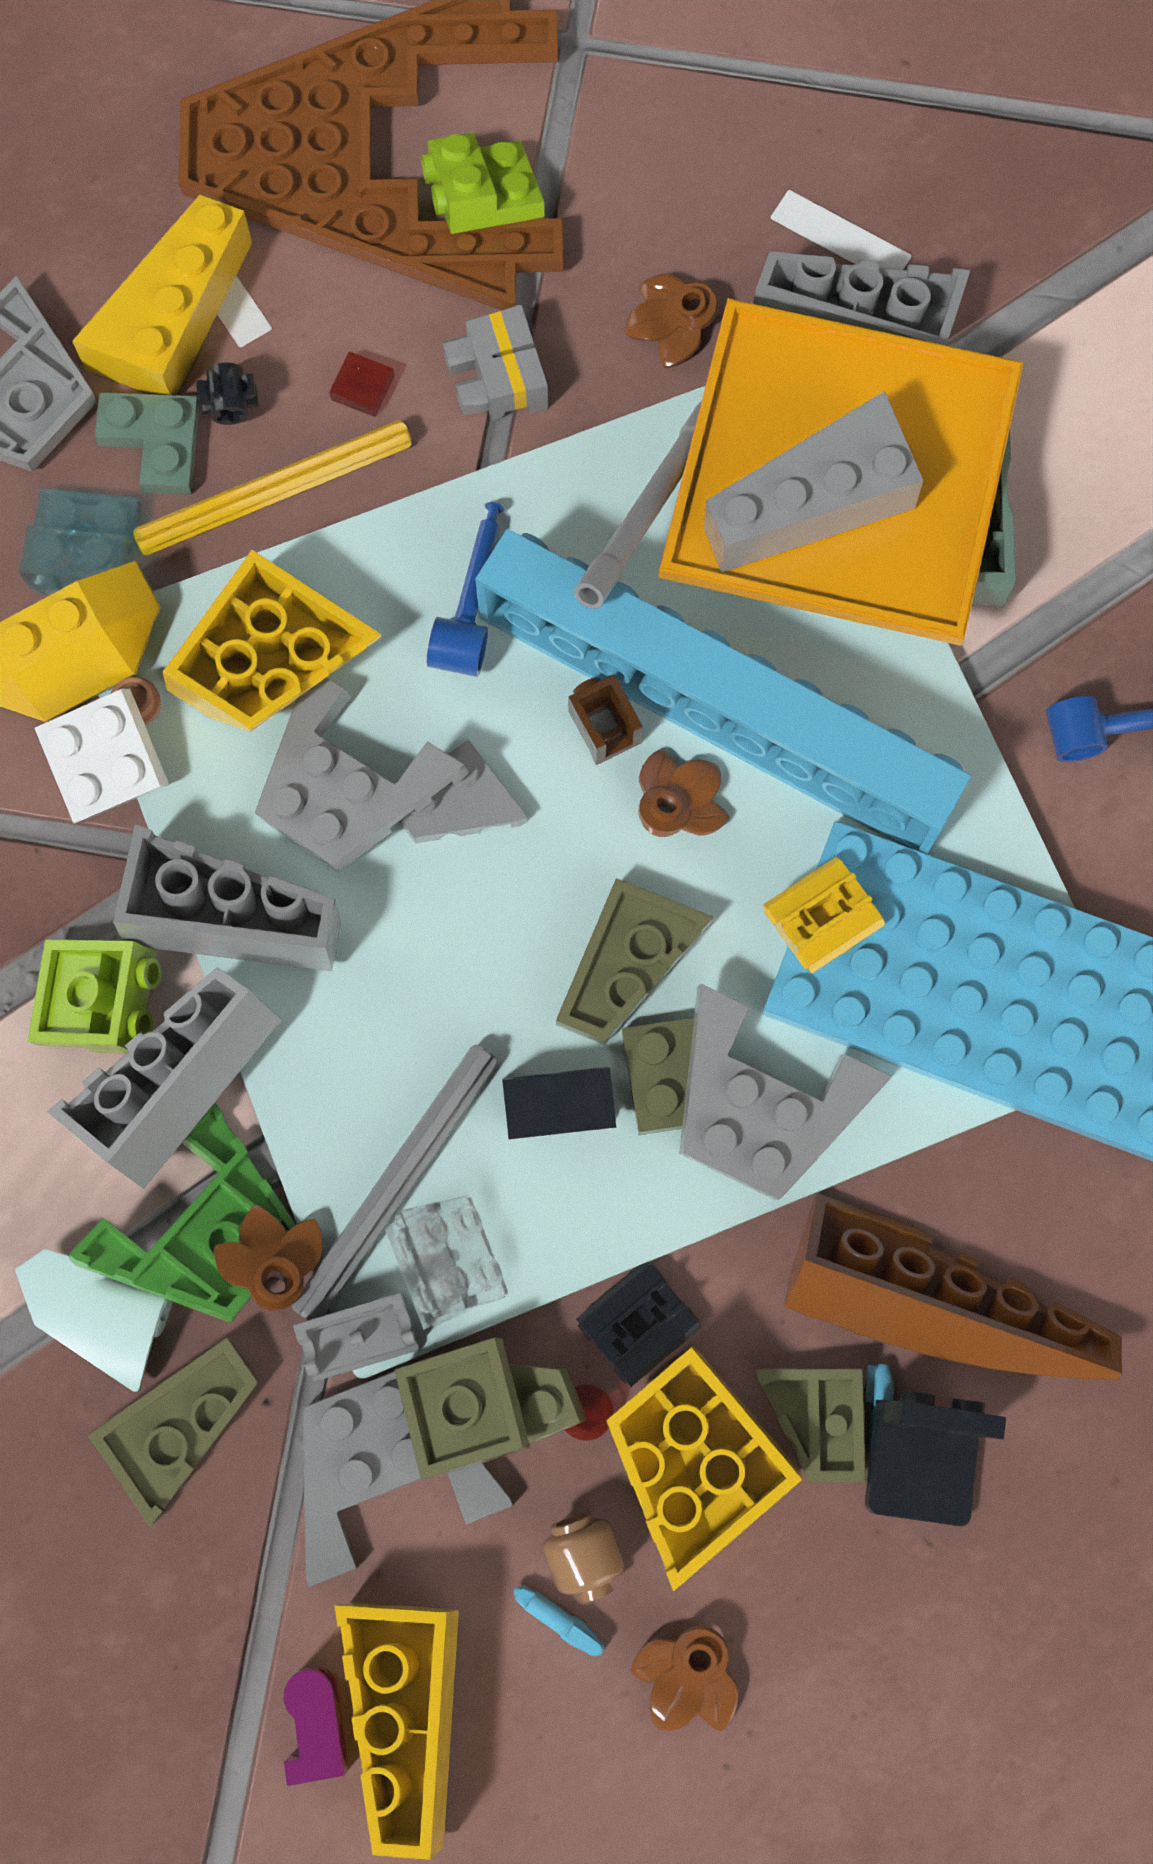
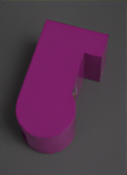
(315, 1705)

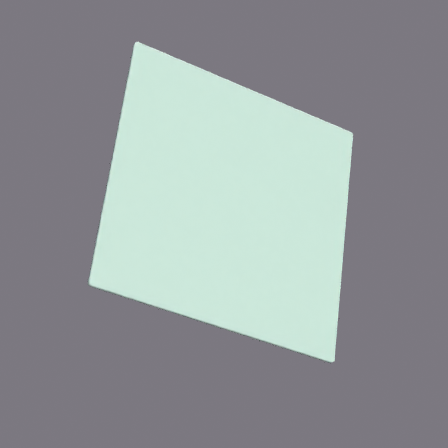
(490, 926)

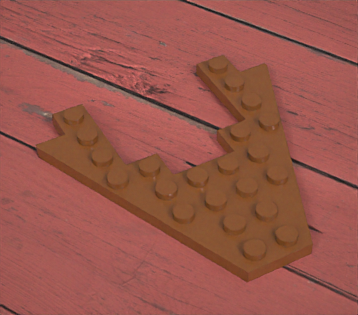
(298, 146)

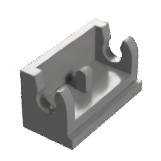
(356, 1337)

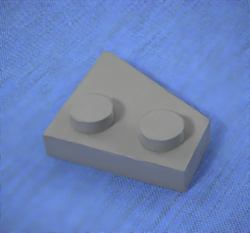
(468, 806)

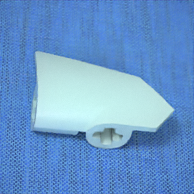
(94, 1314)

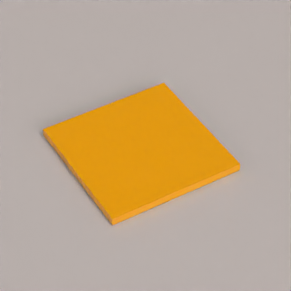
(790, 376)

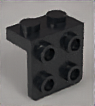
(926, 1457)

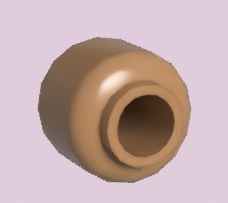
(583, 1556)

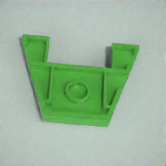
(183, 1260)

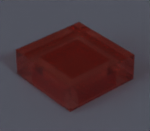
(362, 384)

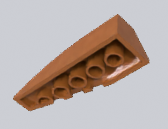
(908, 1294)

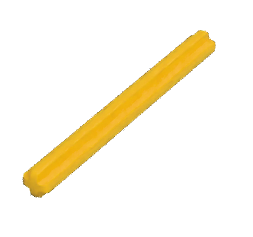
(272, 487)

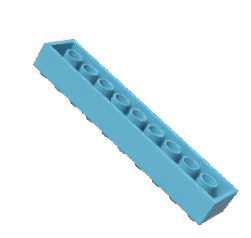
(722, 694)

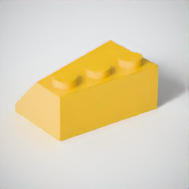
(262, 646)
(697, 1463)

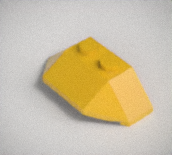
(76, 642)

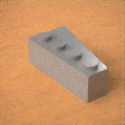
(863, 294)

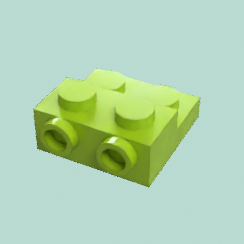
(480, 184)
(93, 994)

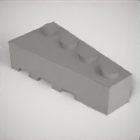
(817, 489)
(220, 909)
(169, 1077)

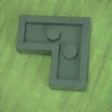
(161, 426)

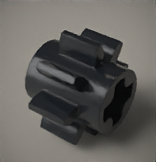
(227, 393)

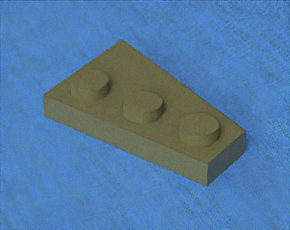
(172, 1426)

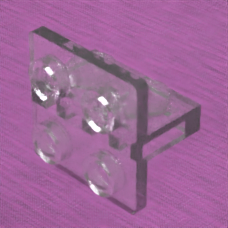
(445, 1259)

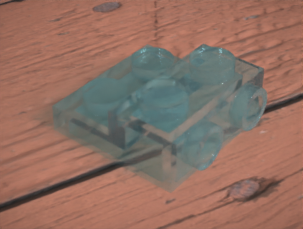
(77, 538)

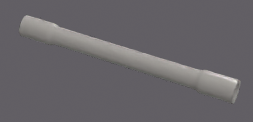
(608, 566)

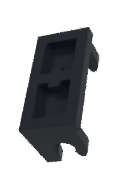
(559, 1103)

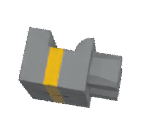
(504, 363)

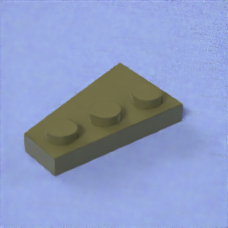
(626, 958)

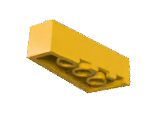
(169, 302)
(402, 1705)

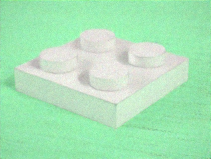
(101, 755)

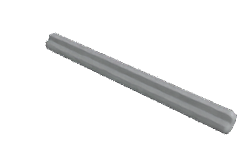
(395, 1183)

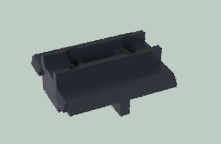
(638, 1323)

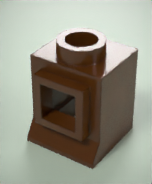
(595, 696)

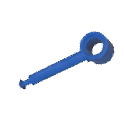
(459, 642)
(1082, 729)

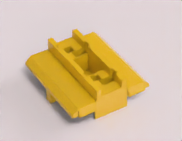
(823, 915)

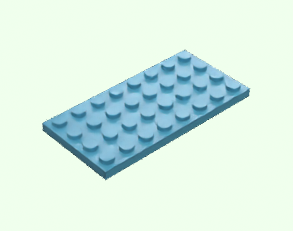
(987, 993)

